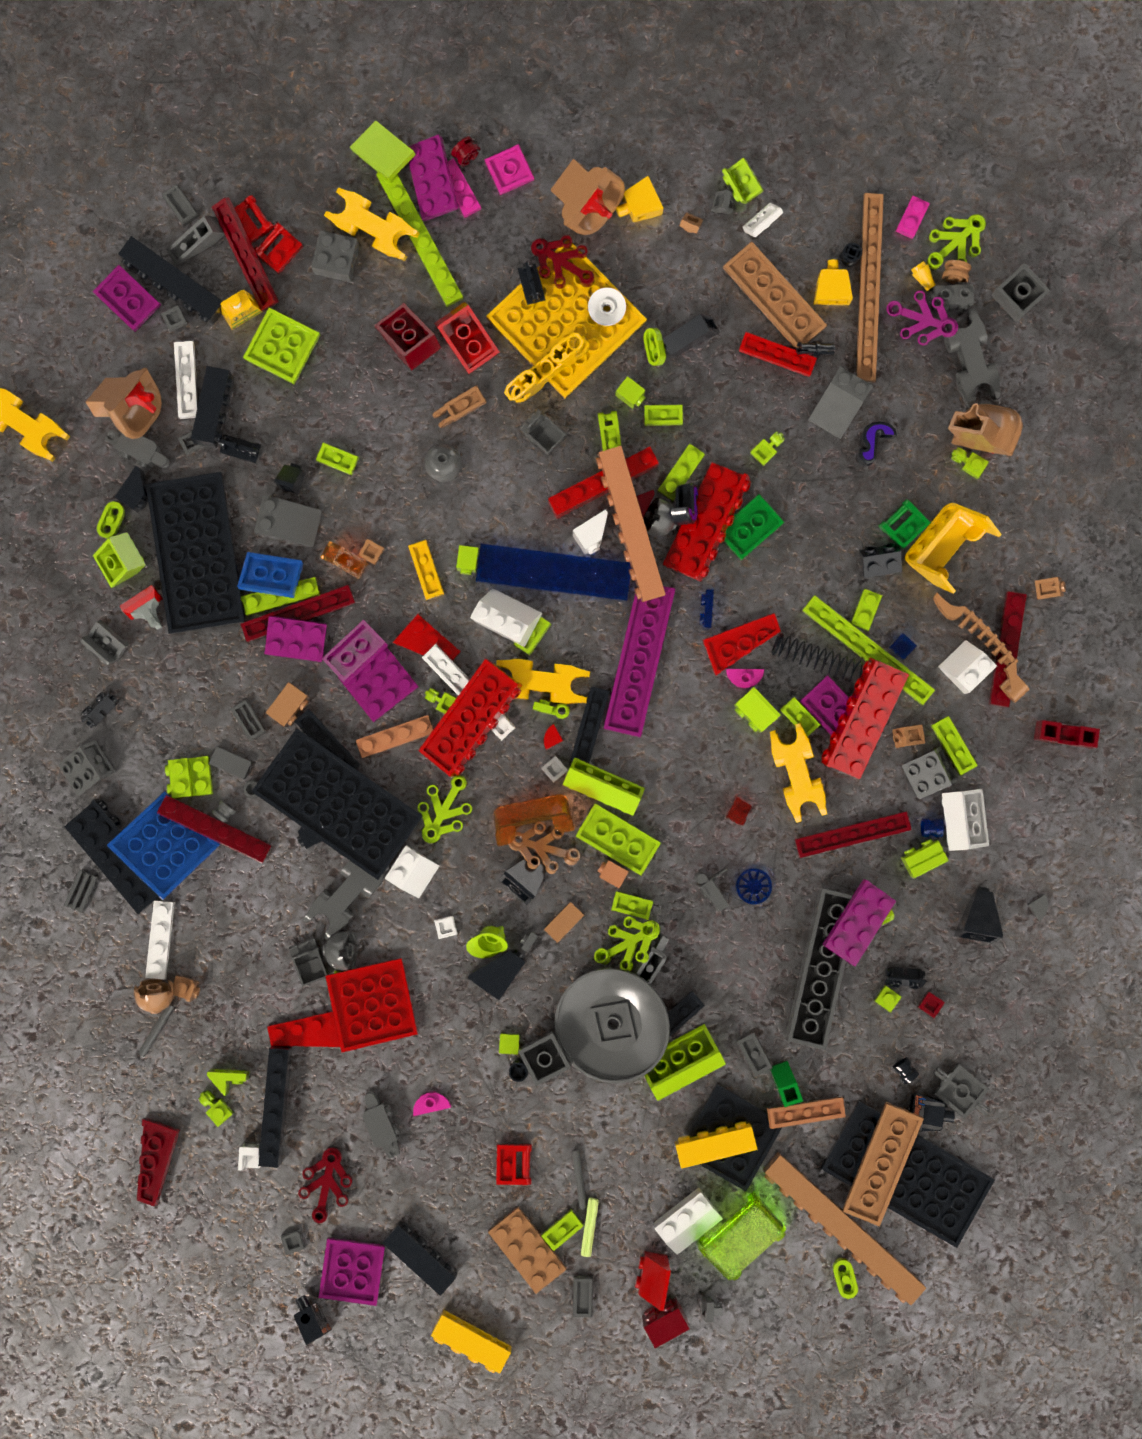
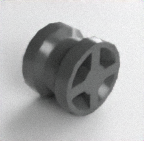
(224, 811)

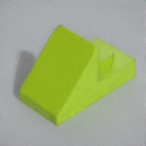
(221, 1078)

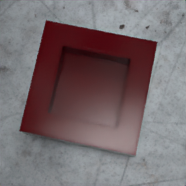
(931, 1004)

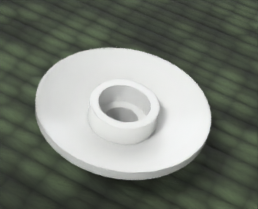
(606, 297)

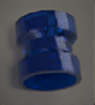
(932, 828)

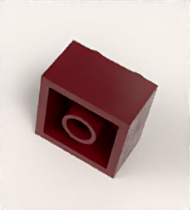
(666, 1324)

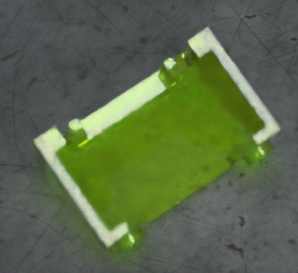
(742, 1238)

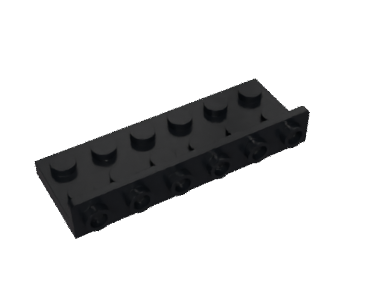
(93, 831)

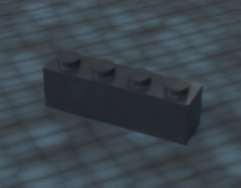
(212, 406)
(420, 1258)

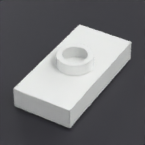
(762, 220)

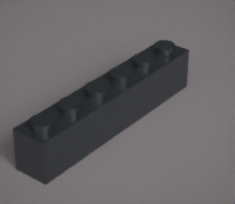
(172, 280)
(275, 1106)

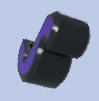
(869, 441)
(686, 505)

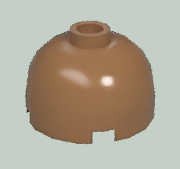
(154, 995)

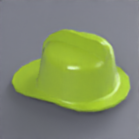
(488, 942)

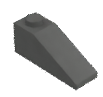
(196, 239)

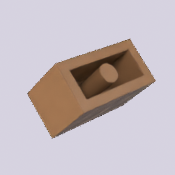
(287, 705)

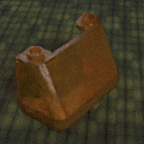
(532, 811)

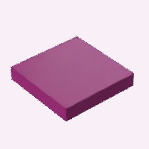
(509, 169)

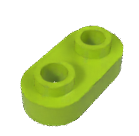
(654, 346)
(108, 519)
(845, 1277)

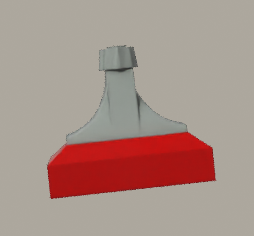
(144, 606)

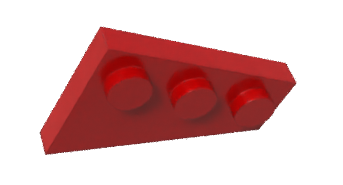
(421, 637)

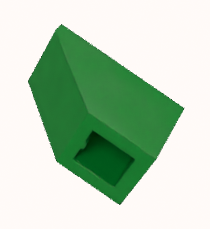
(786, 1084)

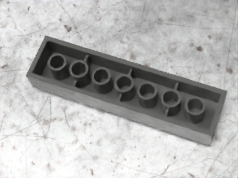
(819, 976)

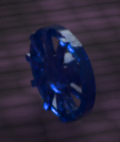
(754, 886)

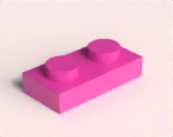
(912, 217)

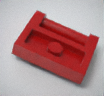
(250, 228)
(282, 252)
(507, 1164)

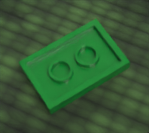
(751, 527)

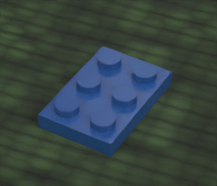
(270, 574)

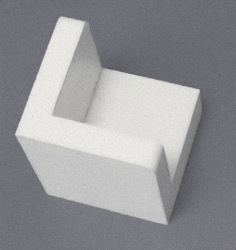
(248, 1156)

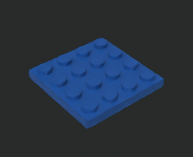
(161, 849)

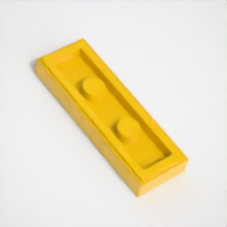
(426, 569)

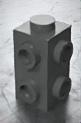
(955, 296)

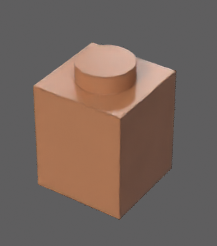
(612, 873)

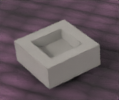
(554, 769)

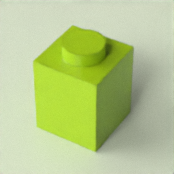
(630, 393)
(467, 559)

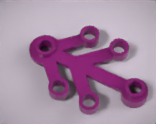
(925, 319)

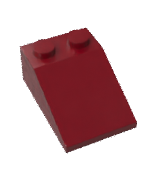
(408, 336)

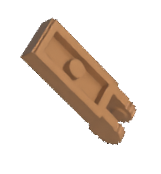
(460, 406)

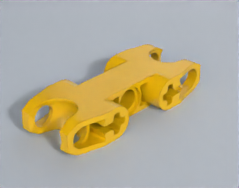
(384, 231)
(534, 379)
(35, 432)
(556, 683)
(794, 758)

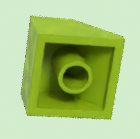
(119, 559)
(756, 710)

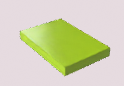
(382, 150)

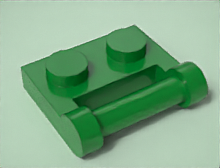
(909, 528)

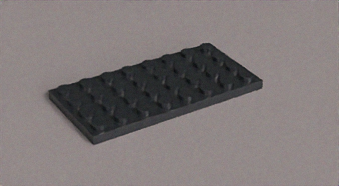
(195, 553)
(337, 804)
(933, 1187)

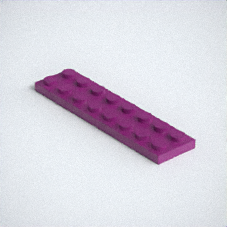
(638, 664)

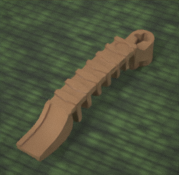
(1013, 686)

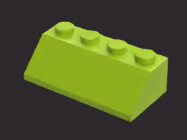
(684, 1062)

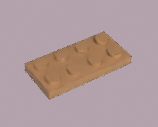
(527, 1250)

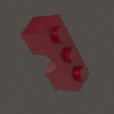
(1067, 735)

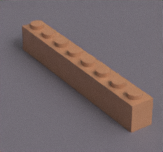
(631, 524)

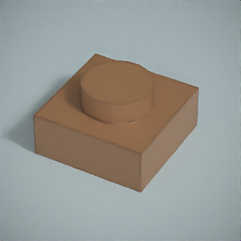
(691, 223)
(371, 552)

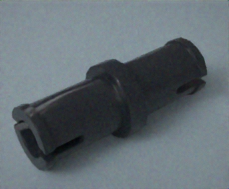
(815, 348)

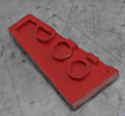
(737, 642)
(307, 1031)

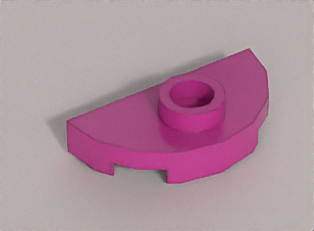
(744, 677)
(430, 1102)

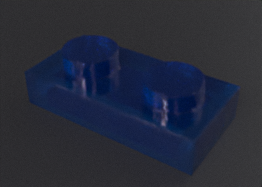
(706, 617)

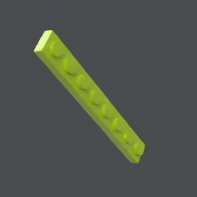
(423, 244)
(864, 646)

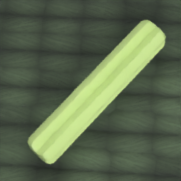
(589, 1227)

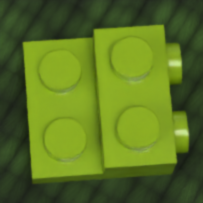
(189, 777)

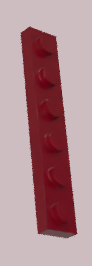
(245, 254)
(303, 610)
(1010, 636)
(214, 829)
(852, 834)

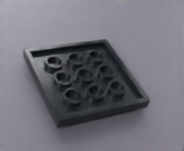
(727, 1109)

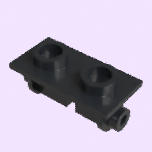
(531, 283)
(239, 448)
(93, 713)
(914, 979)

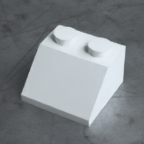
(590, 533)
(967, 666)
(412, 871)

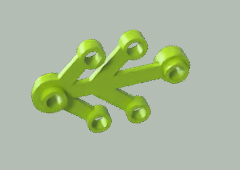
(958, 239)
(442, 812)
(630, 943)

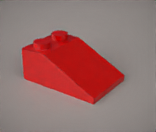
(466, 337)
(654, 1278)

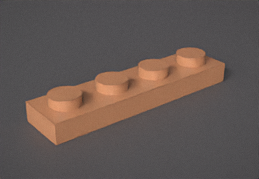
(394, 736)
(806, 1112)

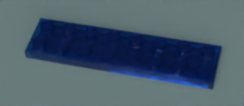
(553, 572)

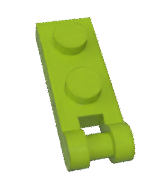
(609, 434)

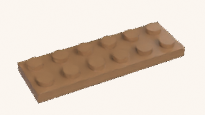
(774, 296)
(882, 1164)

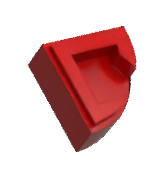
(551, 737)

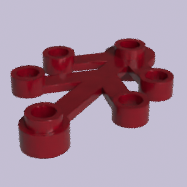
(561, 259)
(326, 1181)

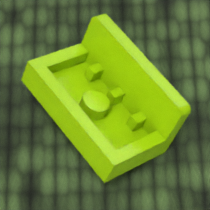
(743, 181)

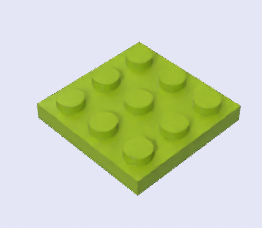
(281, 346)

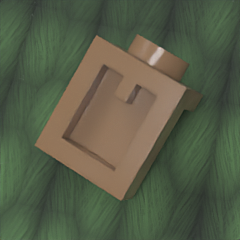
(1050, 588)
(908, 736)
(186, 988)

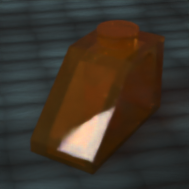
(344, 560)

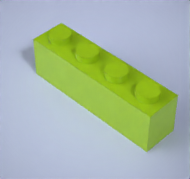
(603, 786)

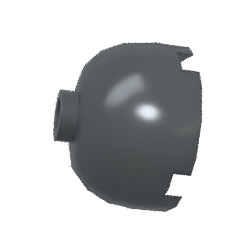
(443, 462)
(659, 520)
(340, 950)

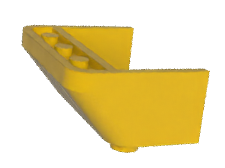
(944, 538)

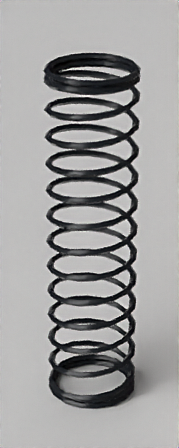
(780, 636)

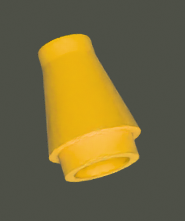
(923, 275)

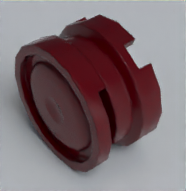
(465, 151)

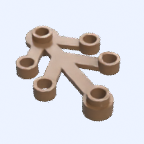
(541, 848)

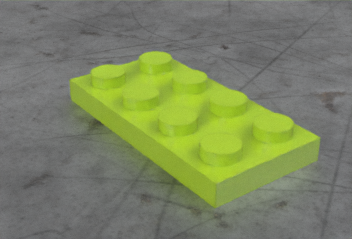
(618, 839)

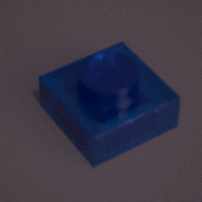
(902, 646)

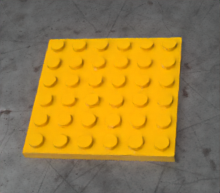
(542, 325)

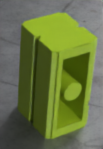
(924, 858)

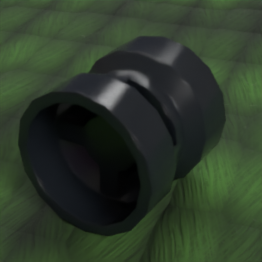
(849, 258)
(905, 1070)
(516, 1072)

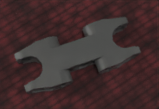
(975, 370)
(337, 905)

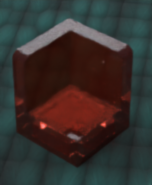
(738, 811)

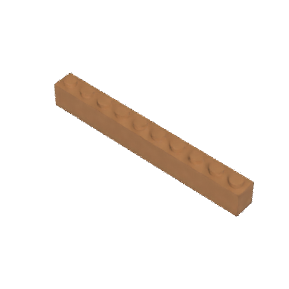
(844, 1228)

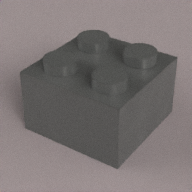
(335, 256)
(1020, 292)
(544, 1058)

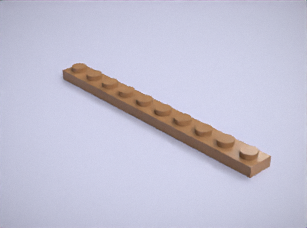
(869, 287)

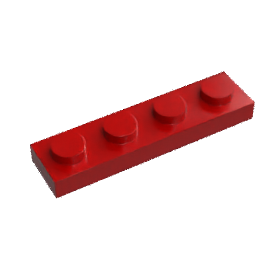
(777, 354)

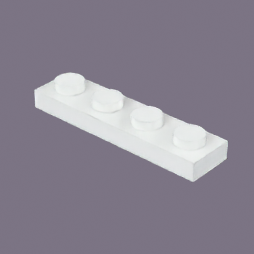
(186, 379)
(160, 940)

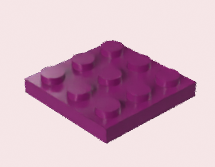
(381, 685)
(352, 1271)

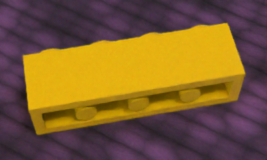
(715, 1145)
(471, 1341)

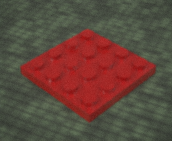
(371, 1005)

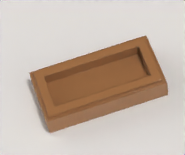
(564, 922)

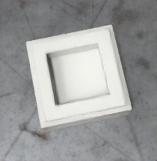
(445, 927)

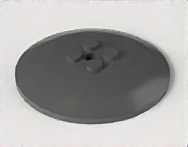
(606, 1051)

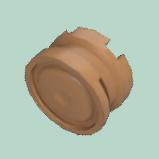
(956, 271)

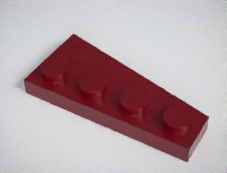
(156, 1154)

